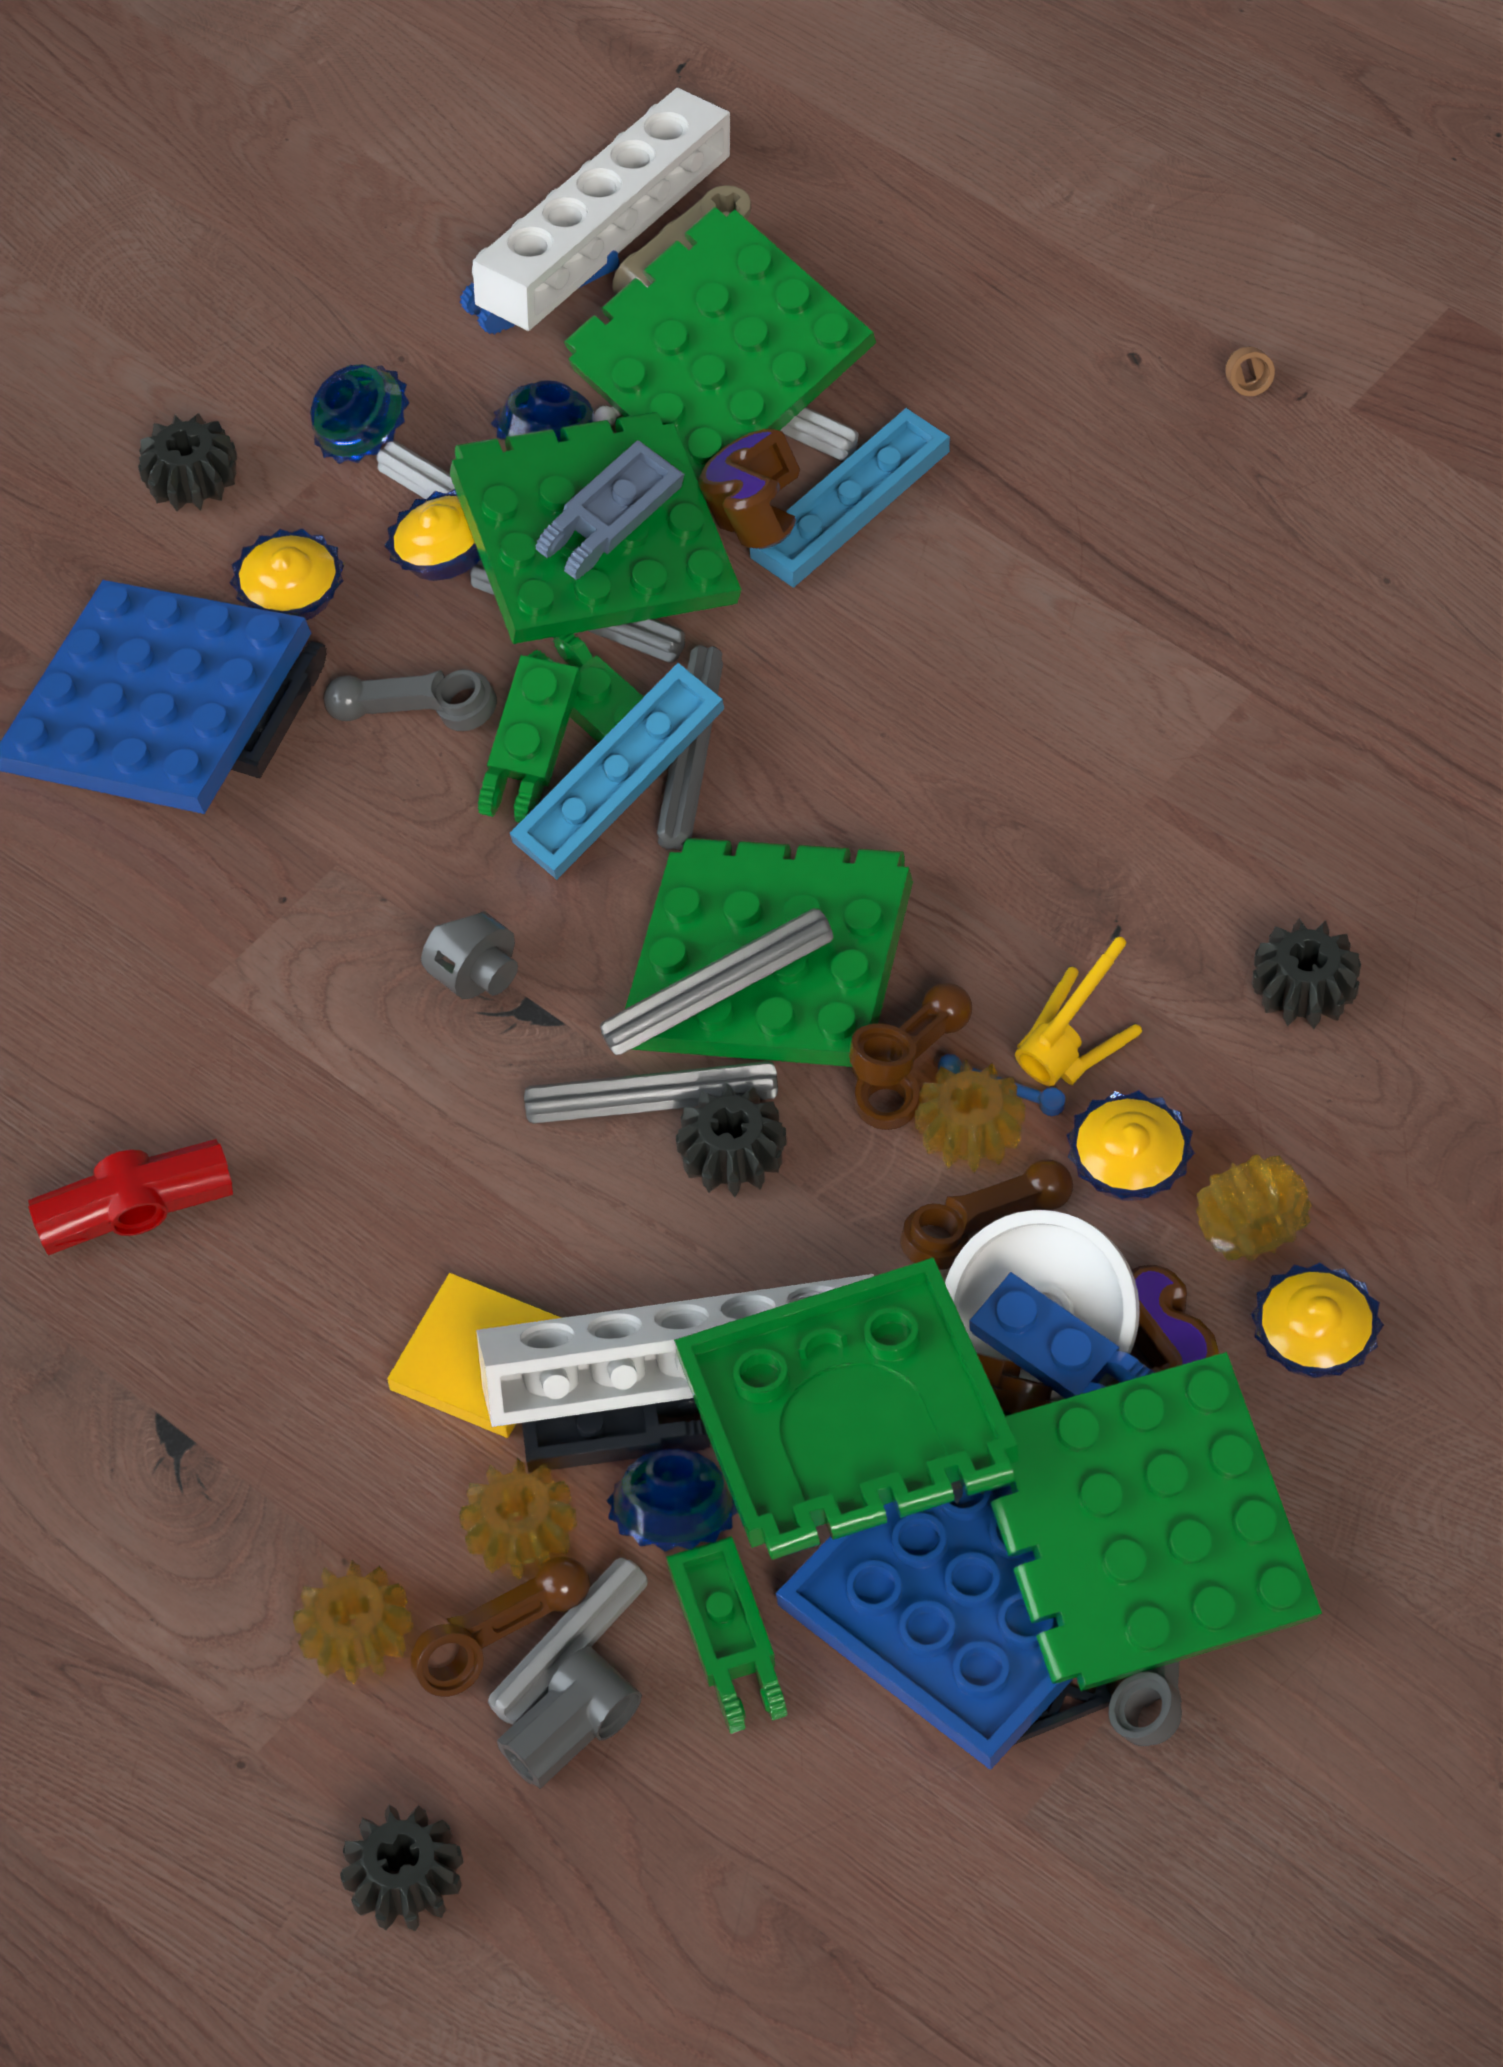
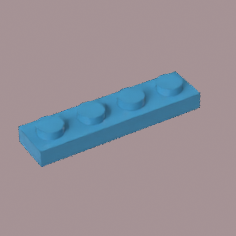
(854, 495)
(617, 771)

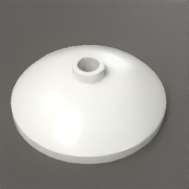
(1060, 1259)

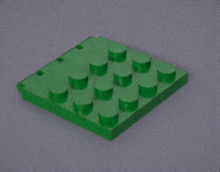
(719, 338)
(659, 570)
(724, 901)
(848, 1408)
(1149, 1525)

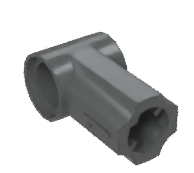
(582, 1703)

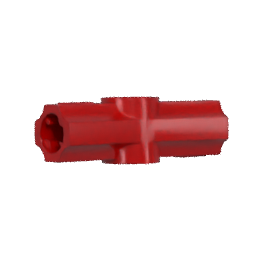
(130, 1194)

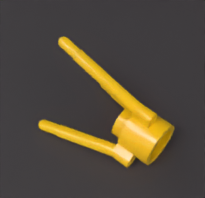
(1053, 1045)

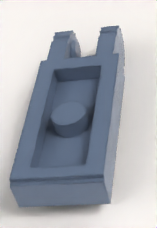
(611, 507)

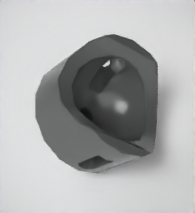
(480, 953)

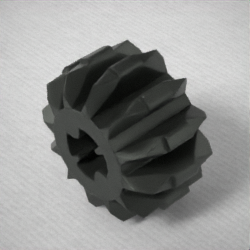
(187, 462)
(1306, 973)
(731, 1140)
(415, 1886)

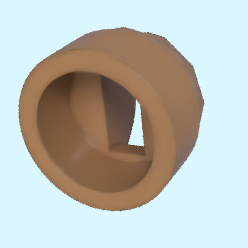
(1259, 365)

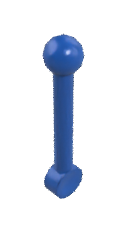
(1050, 1100)

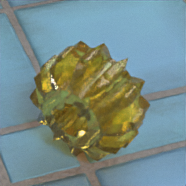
(970, 1115)
(1253, 1208)
(492, 1513)
(328, 1616)

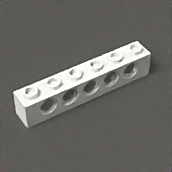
(601, 208)
(608, 1356)

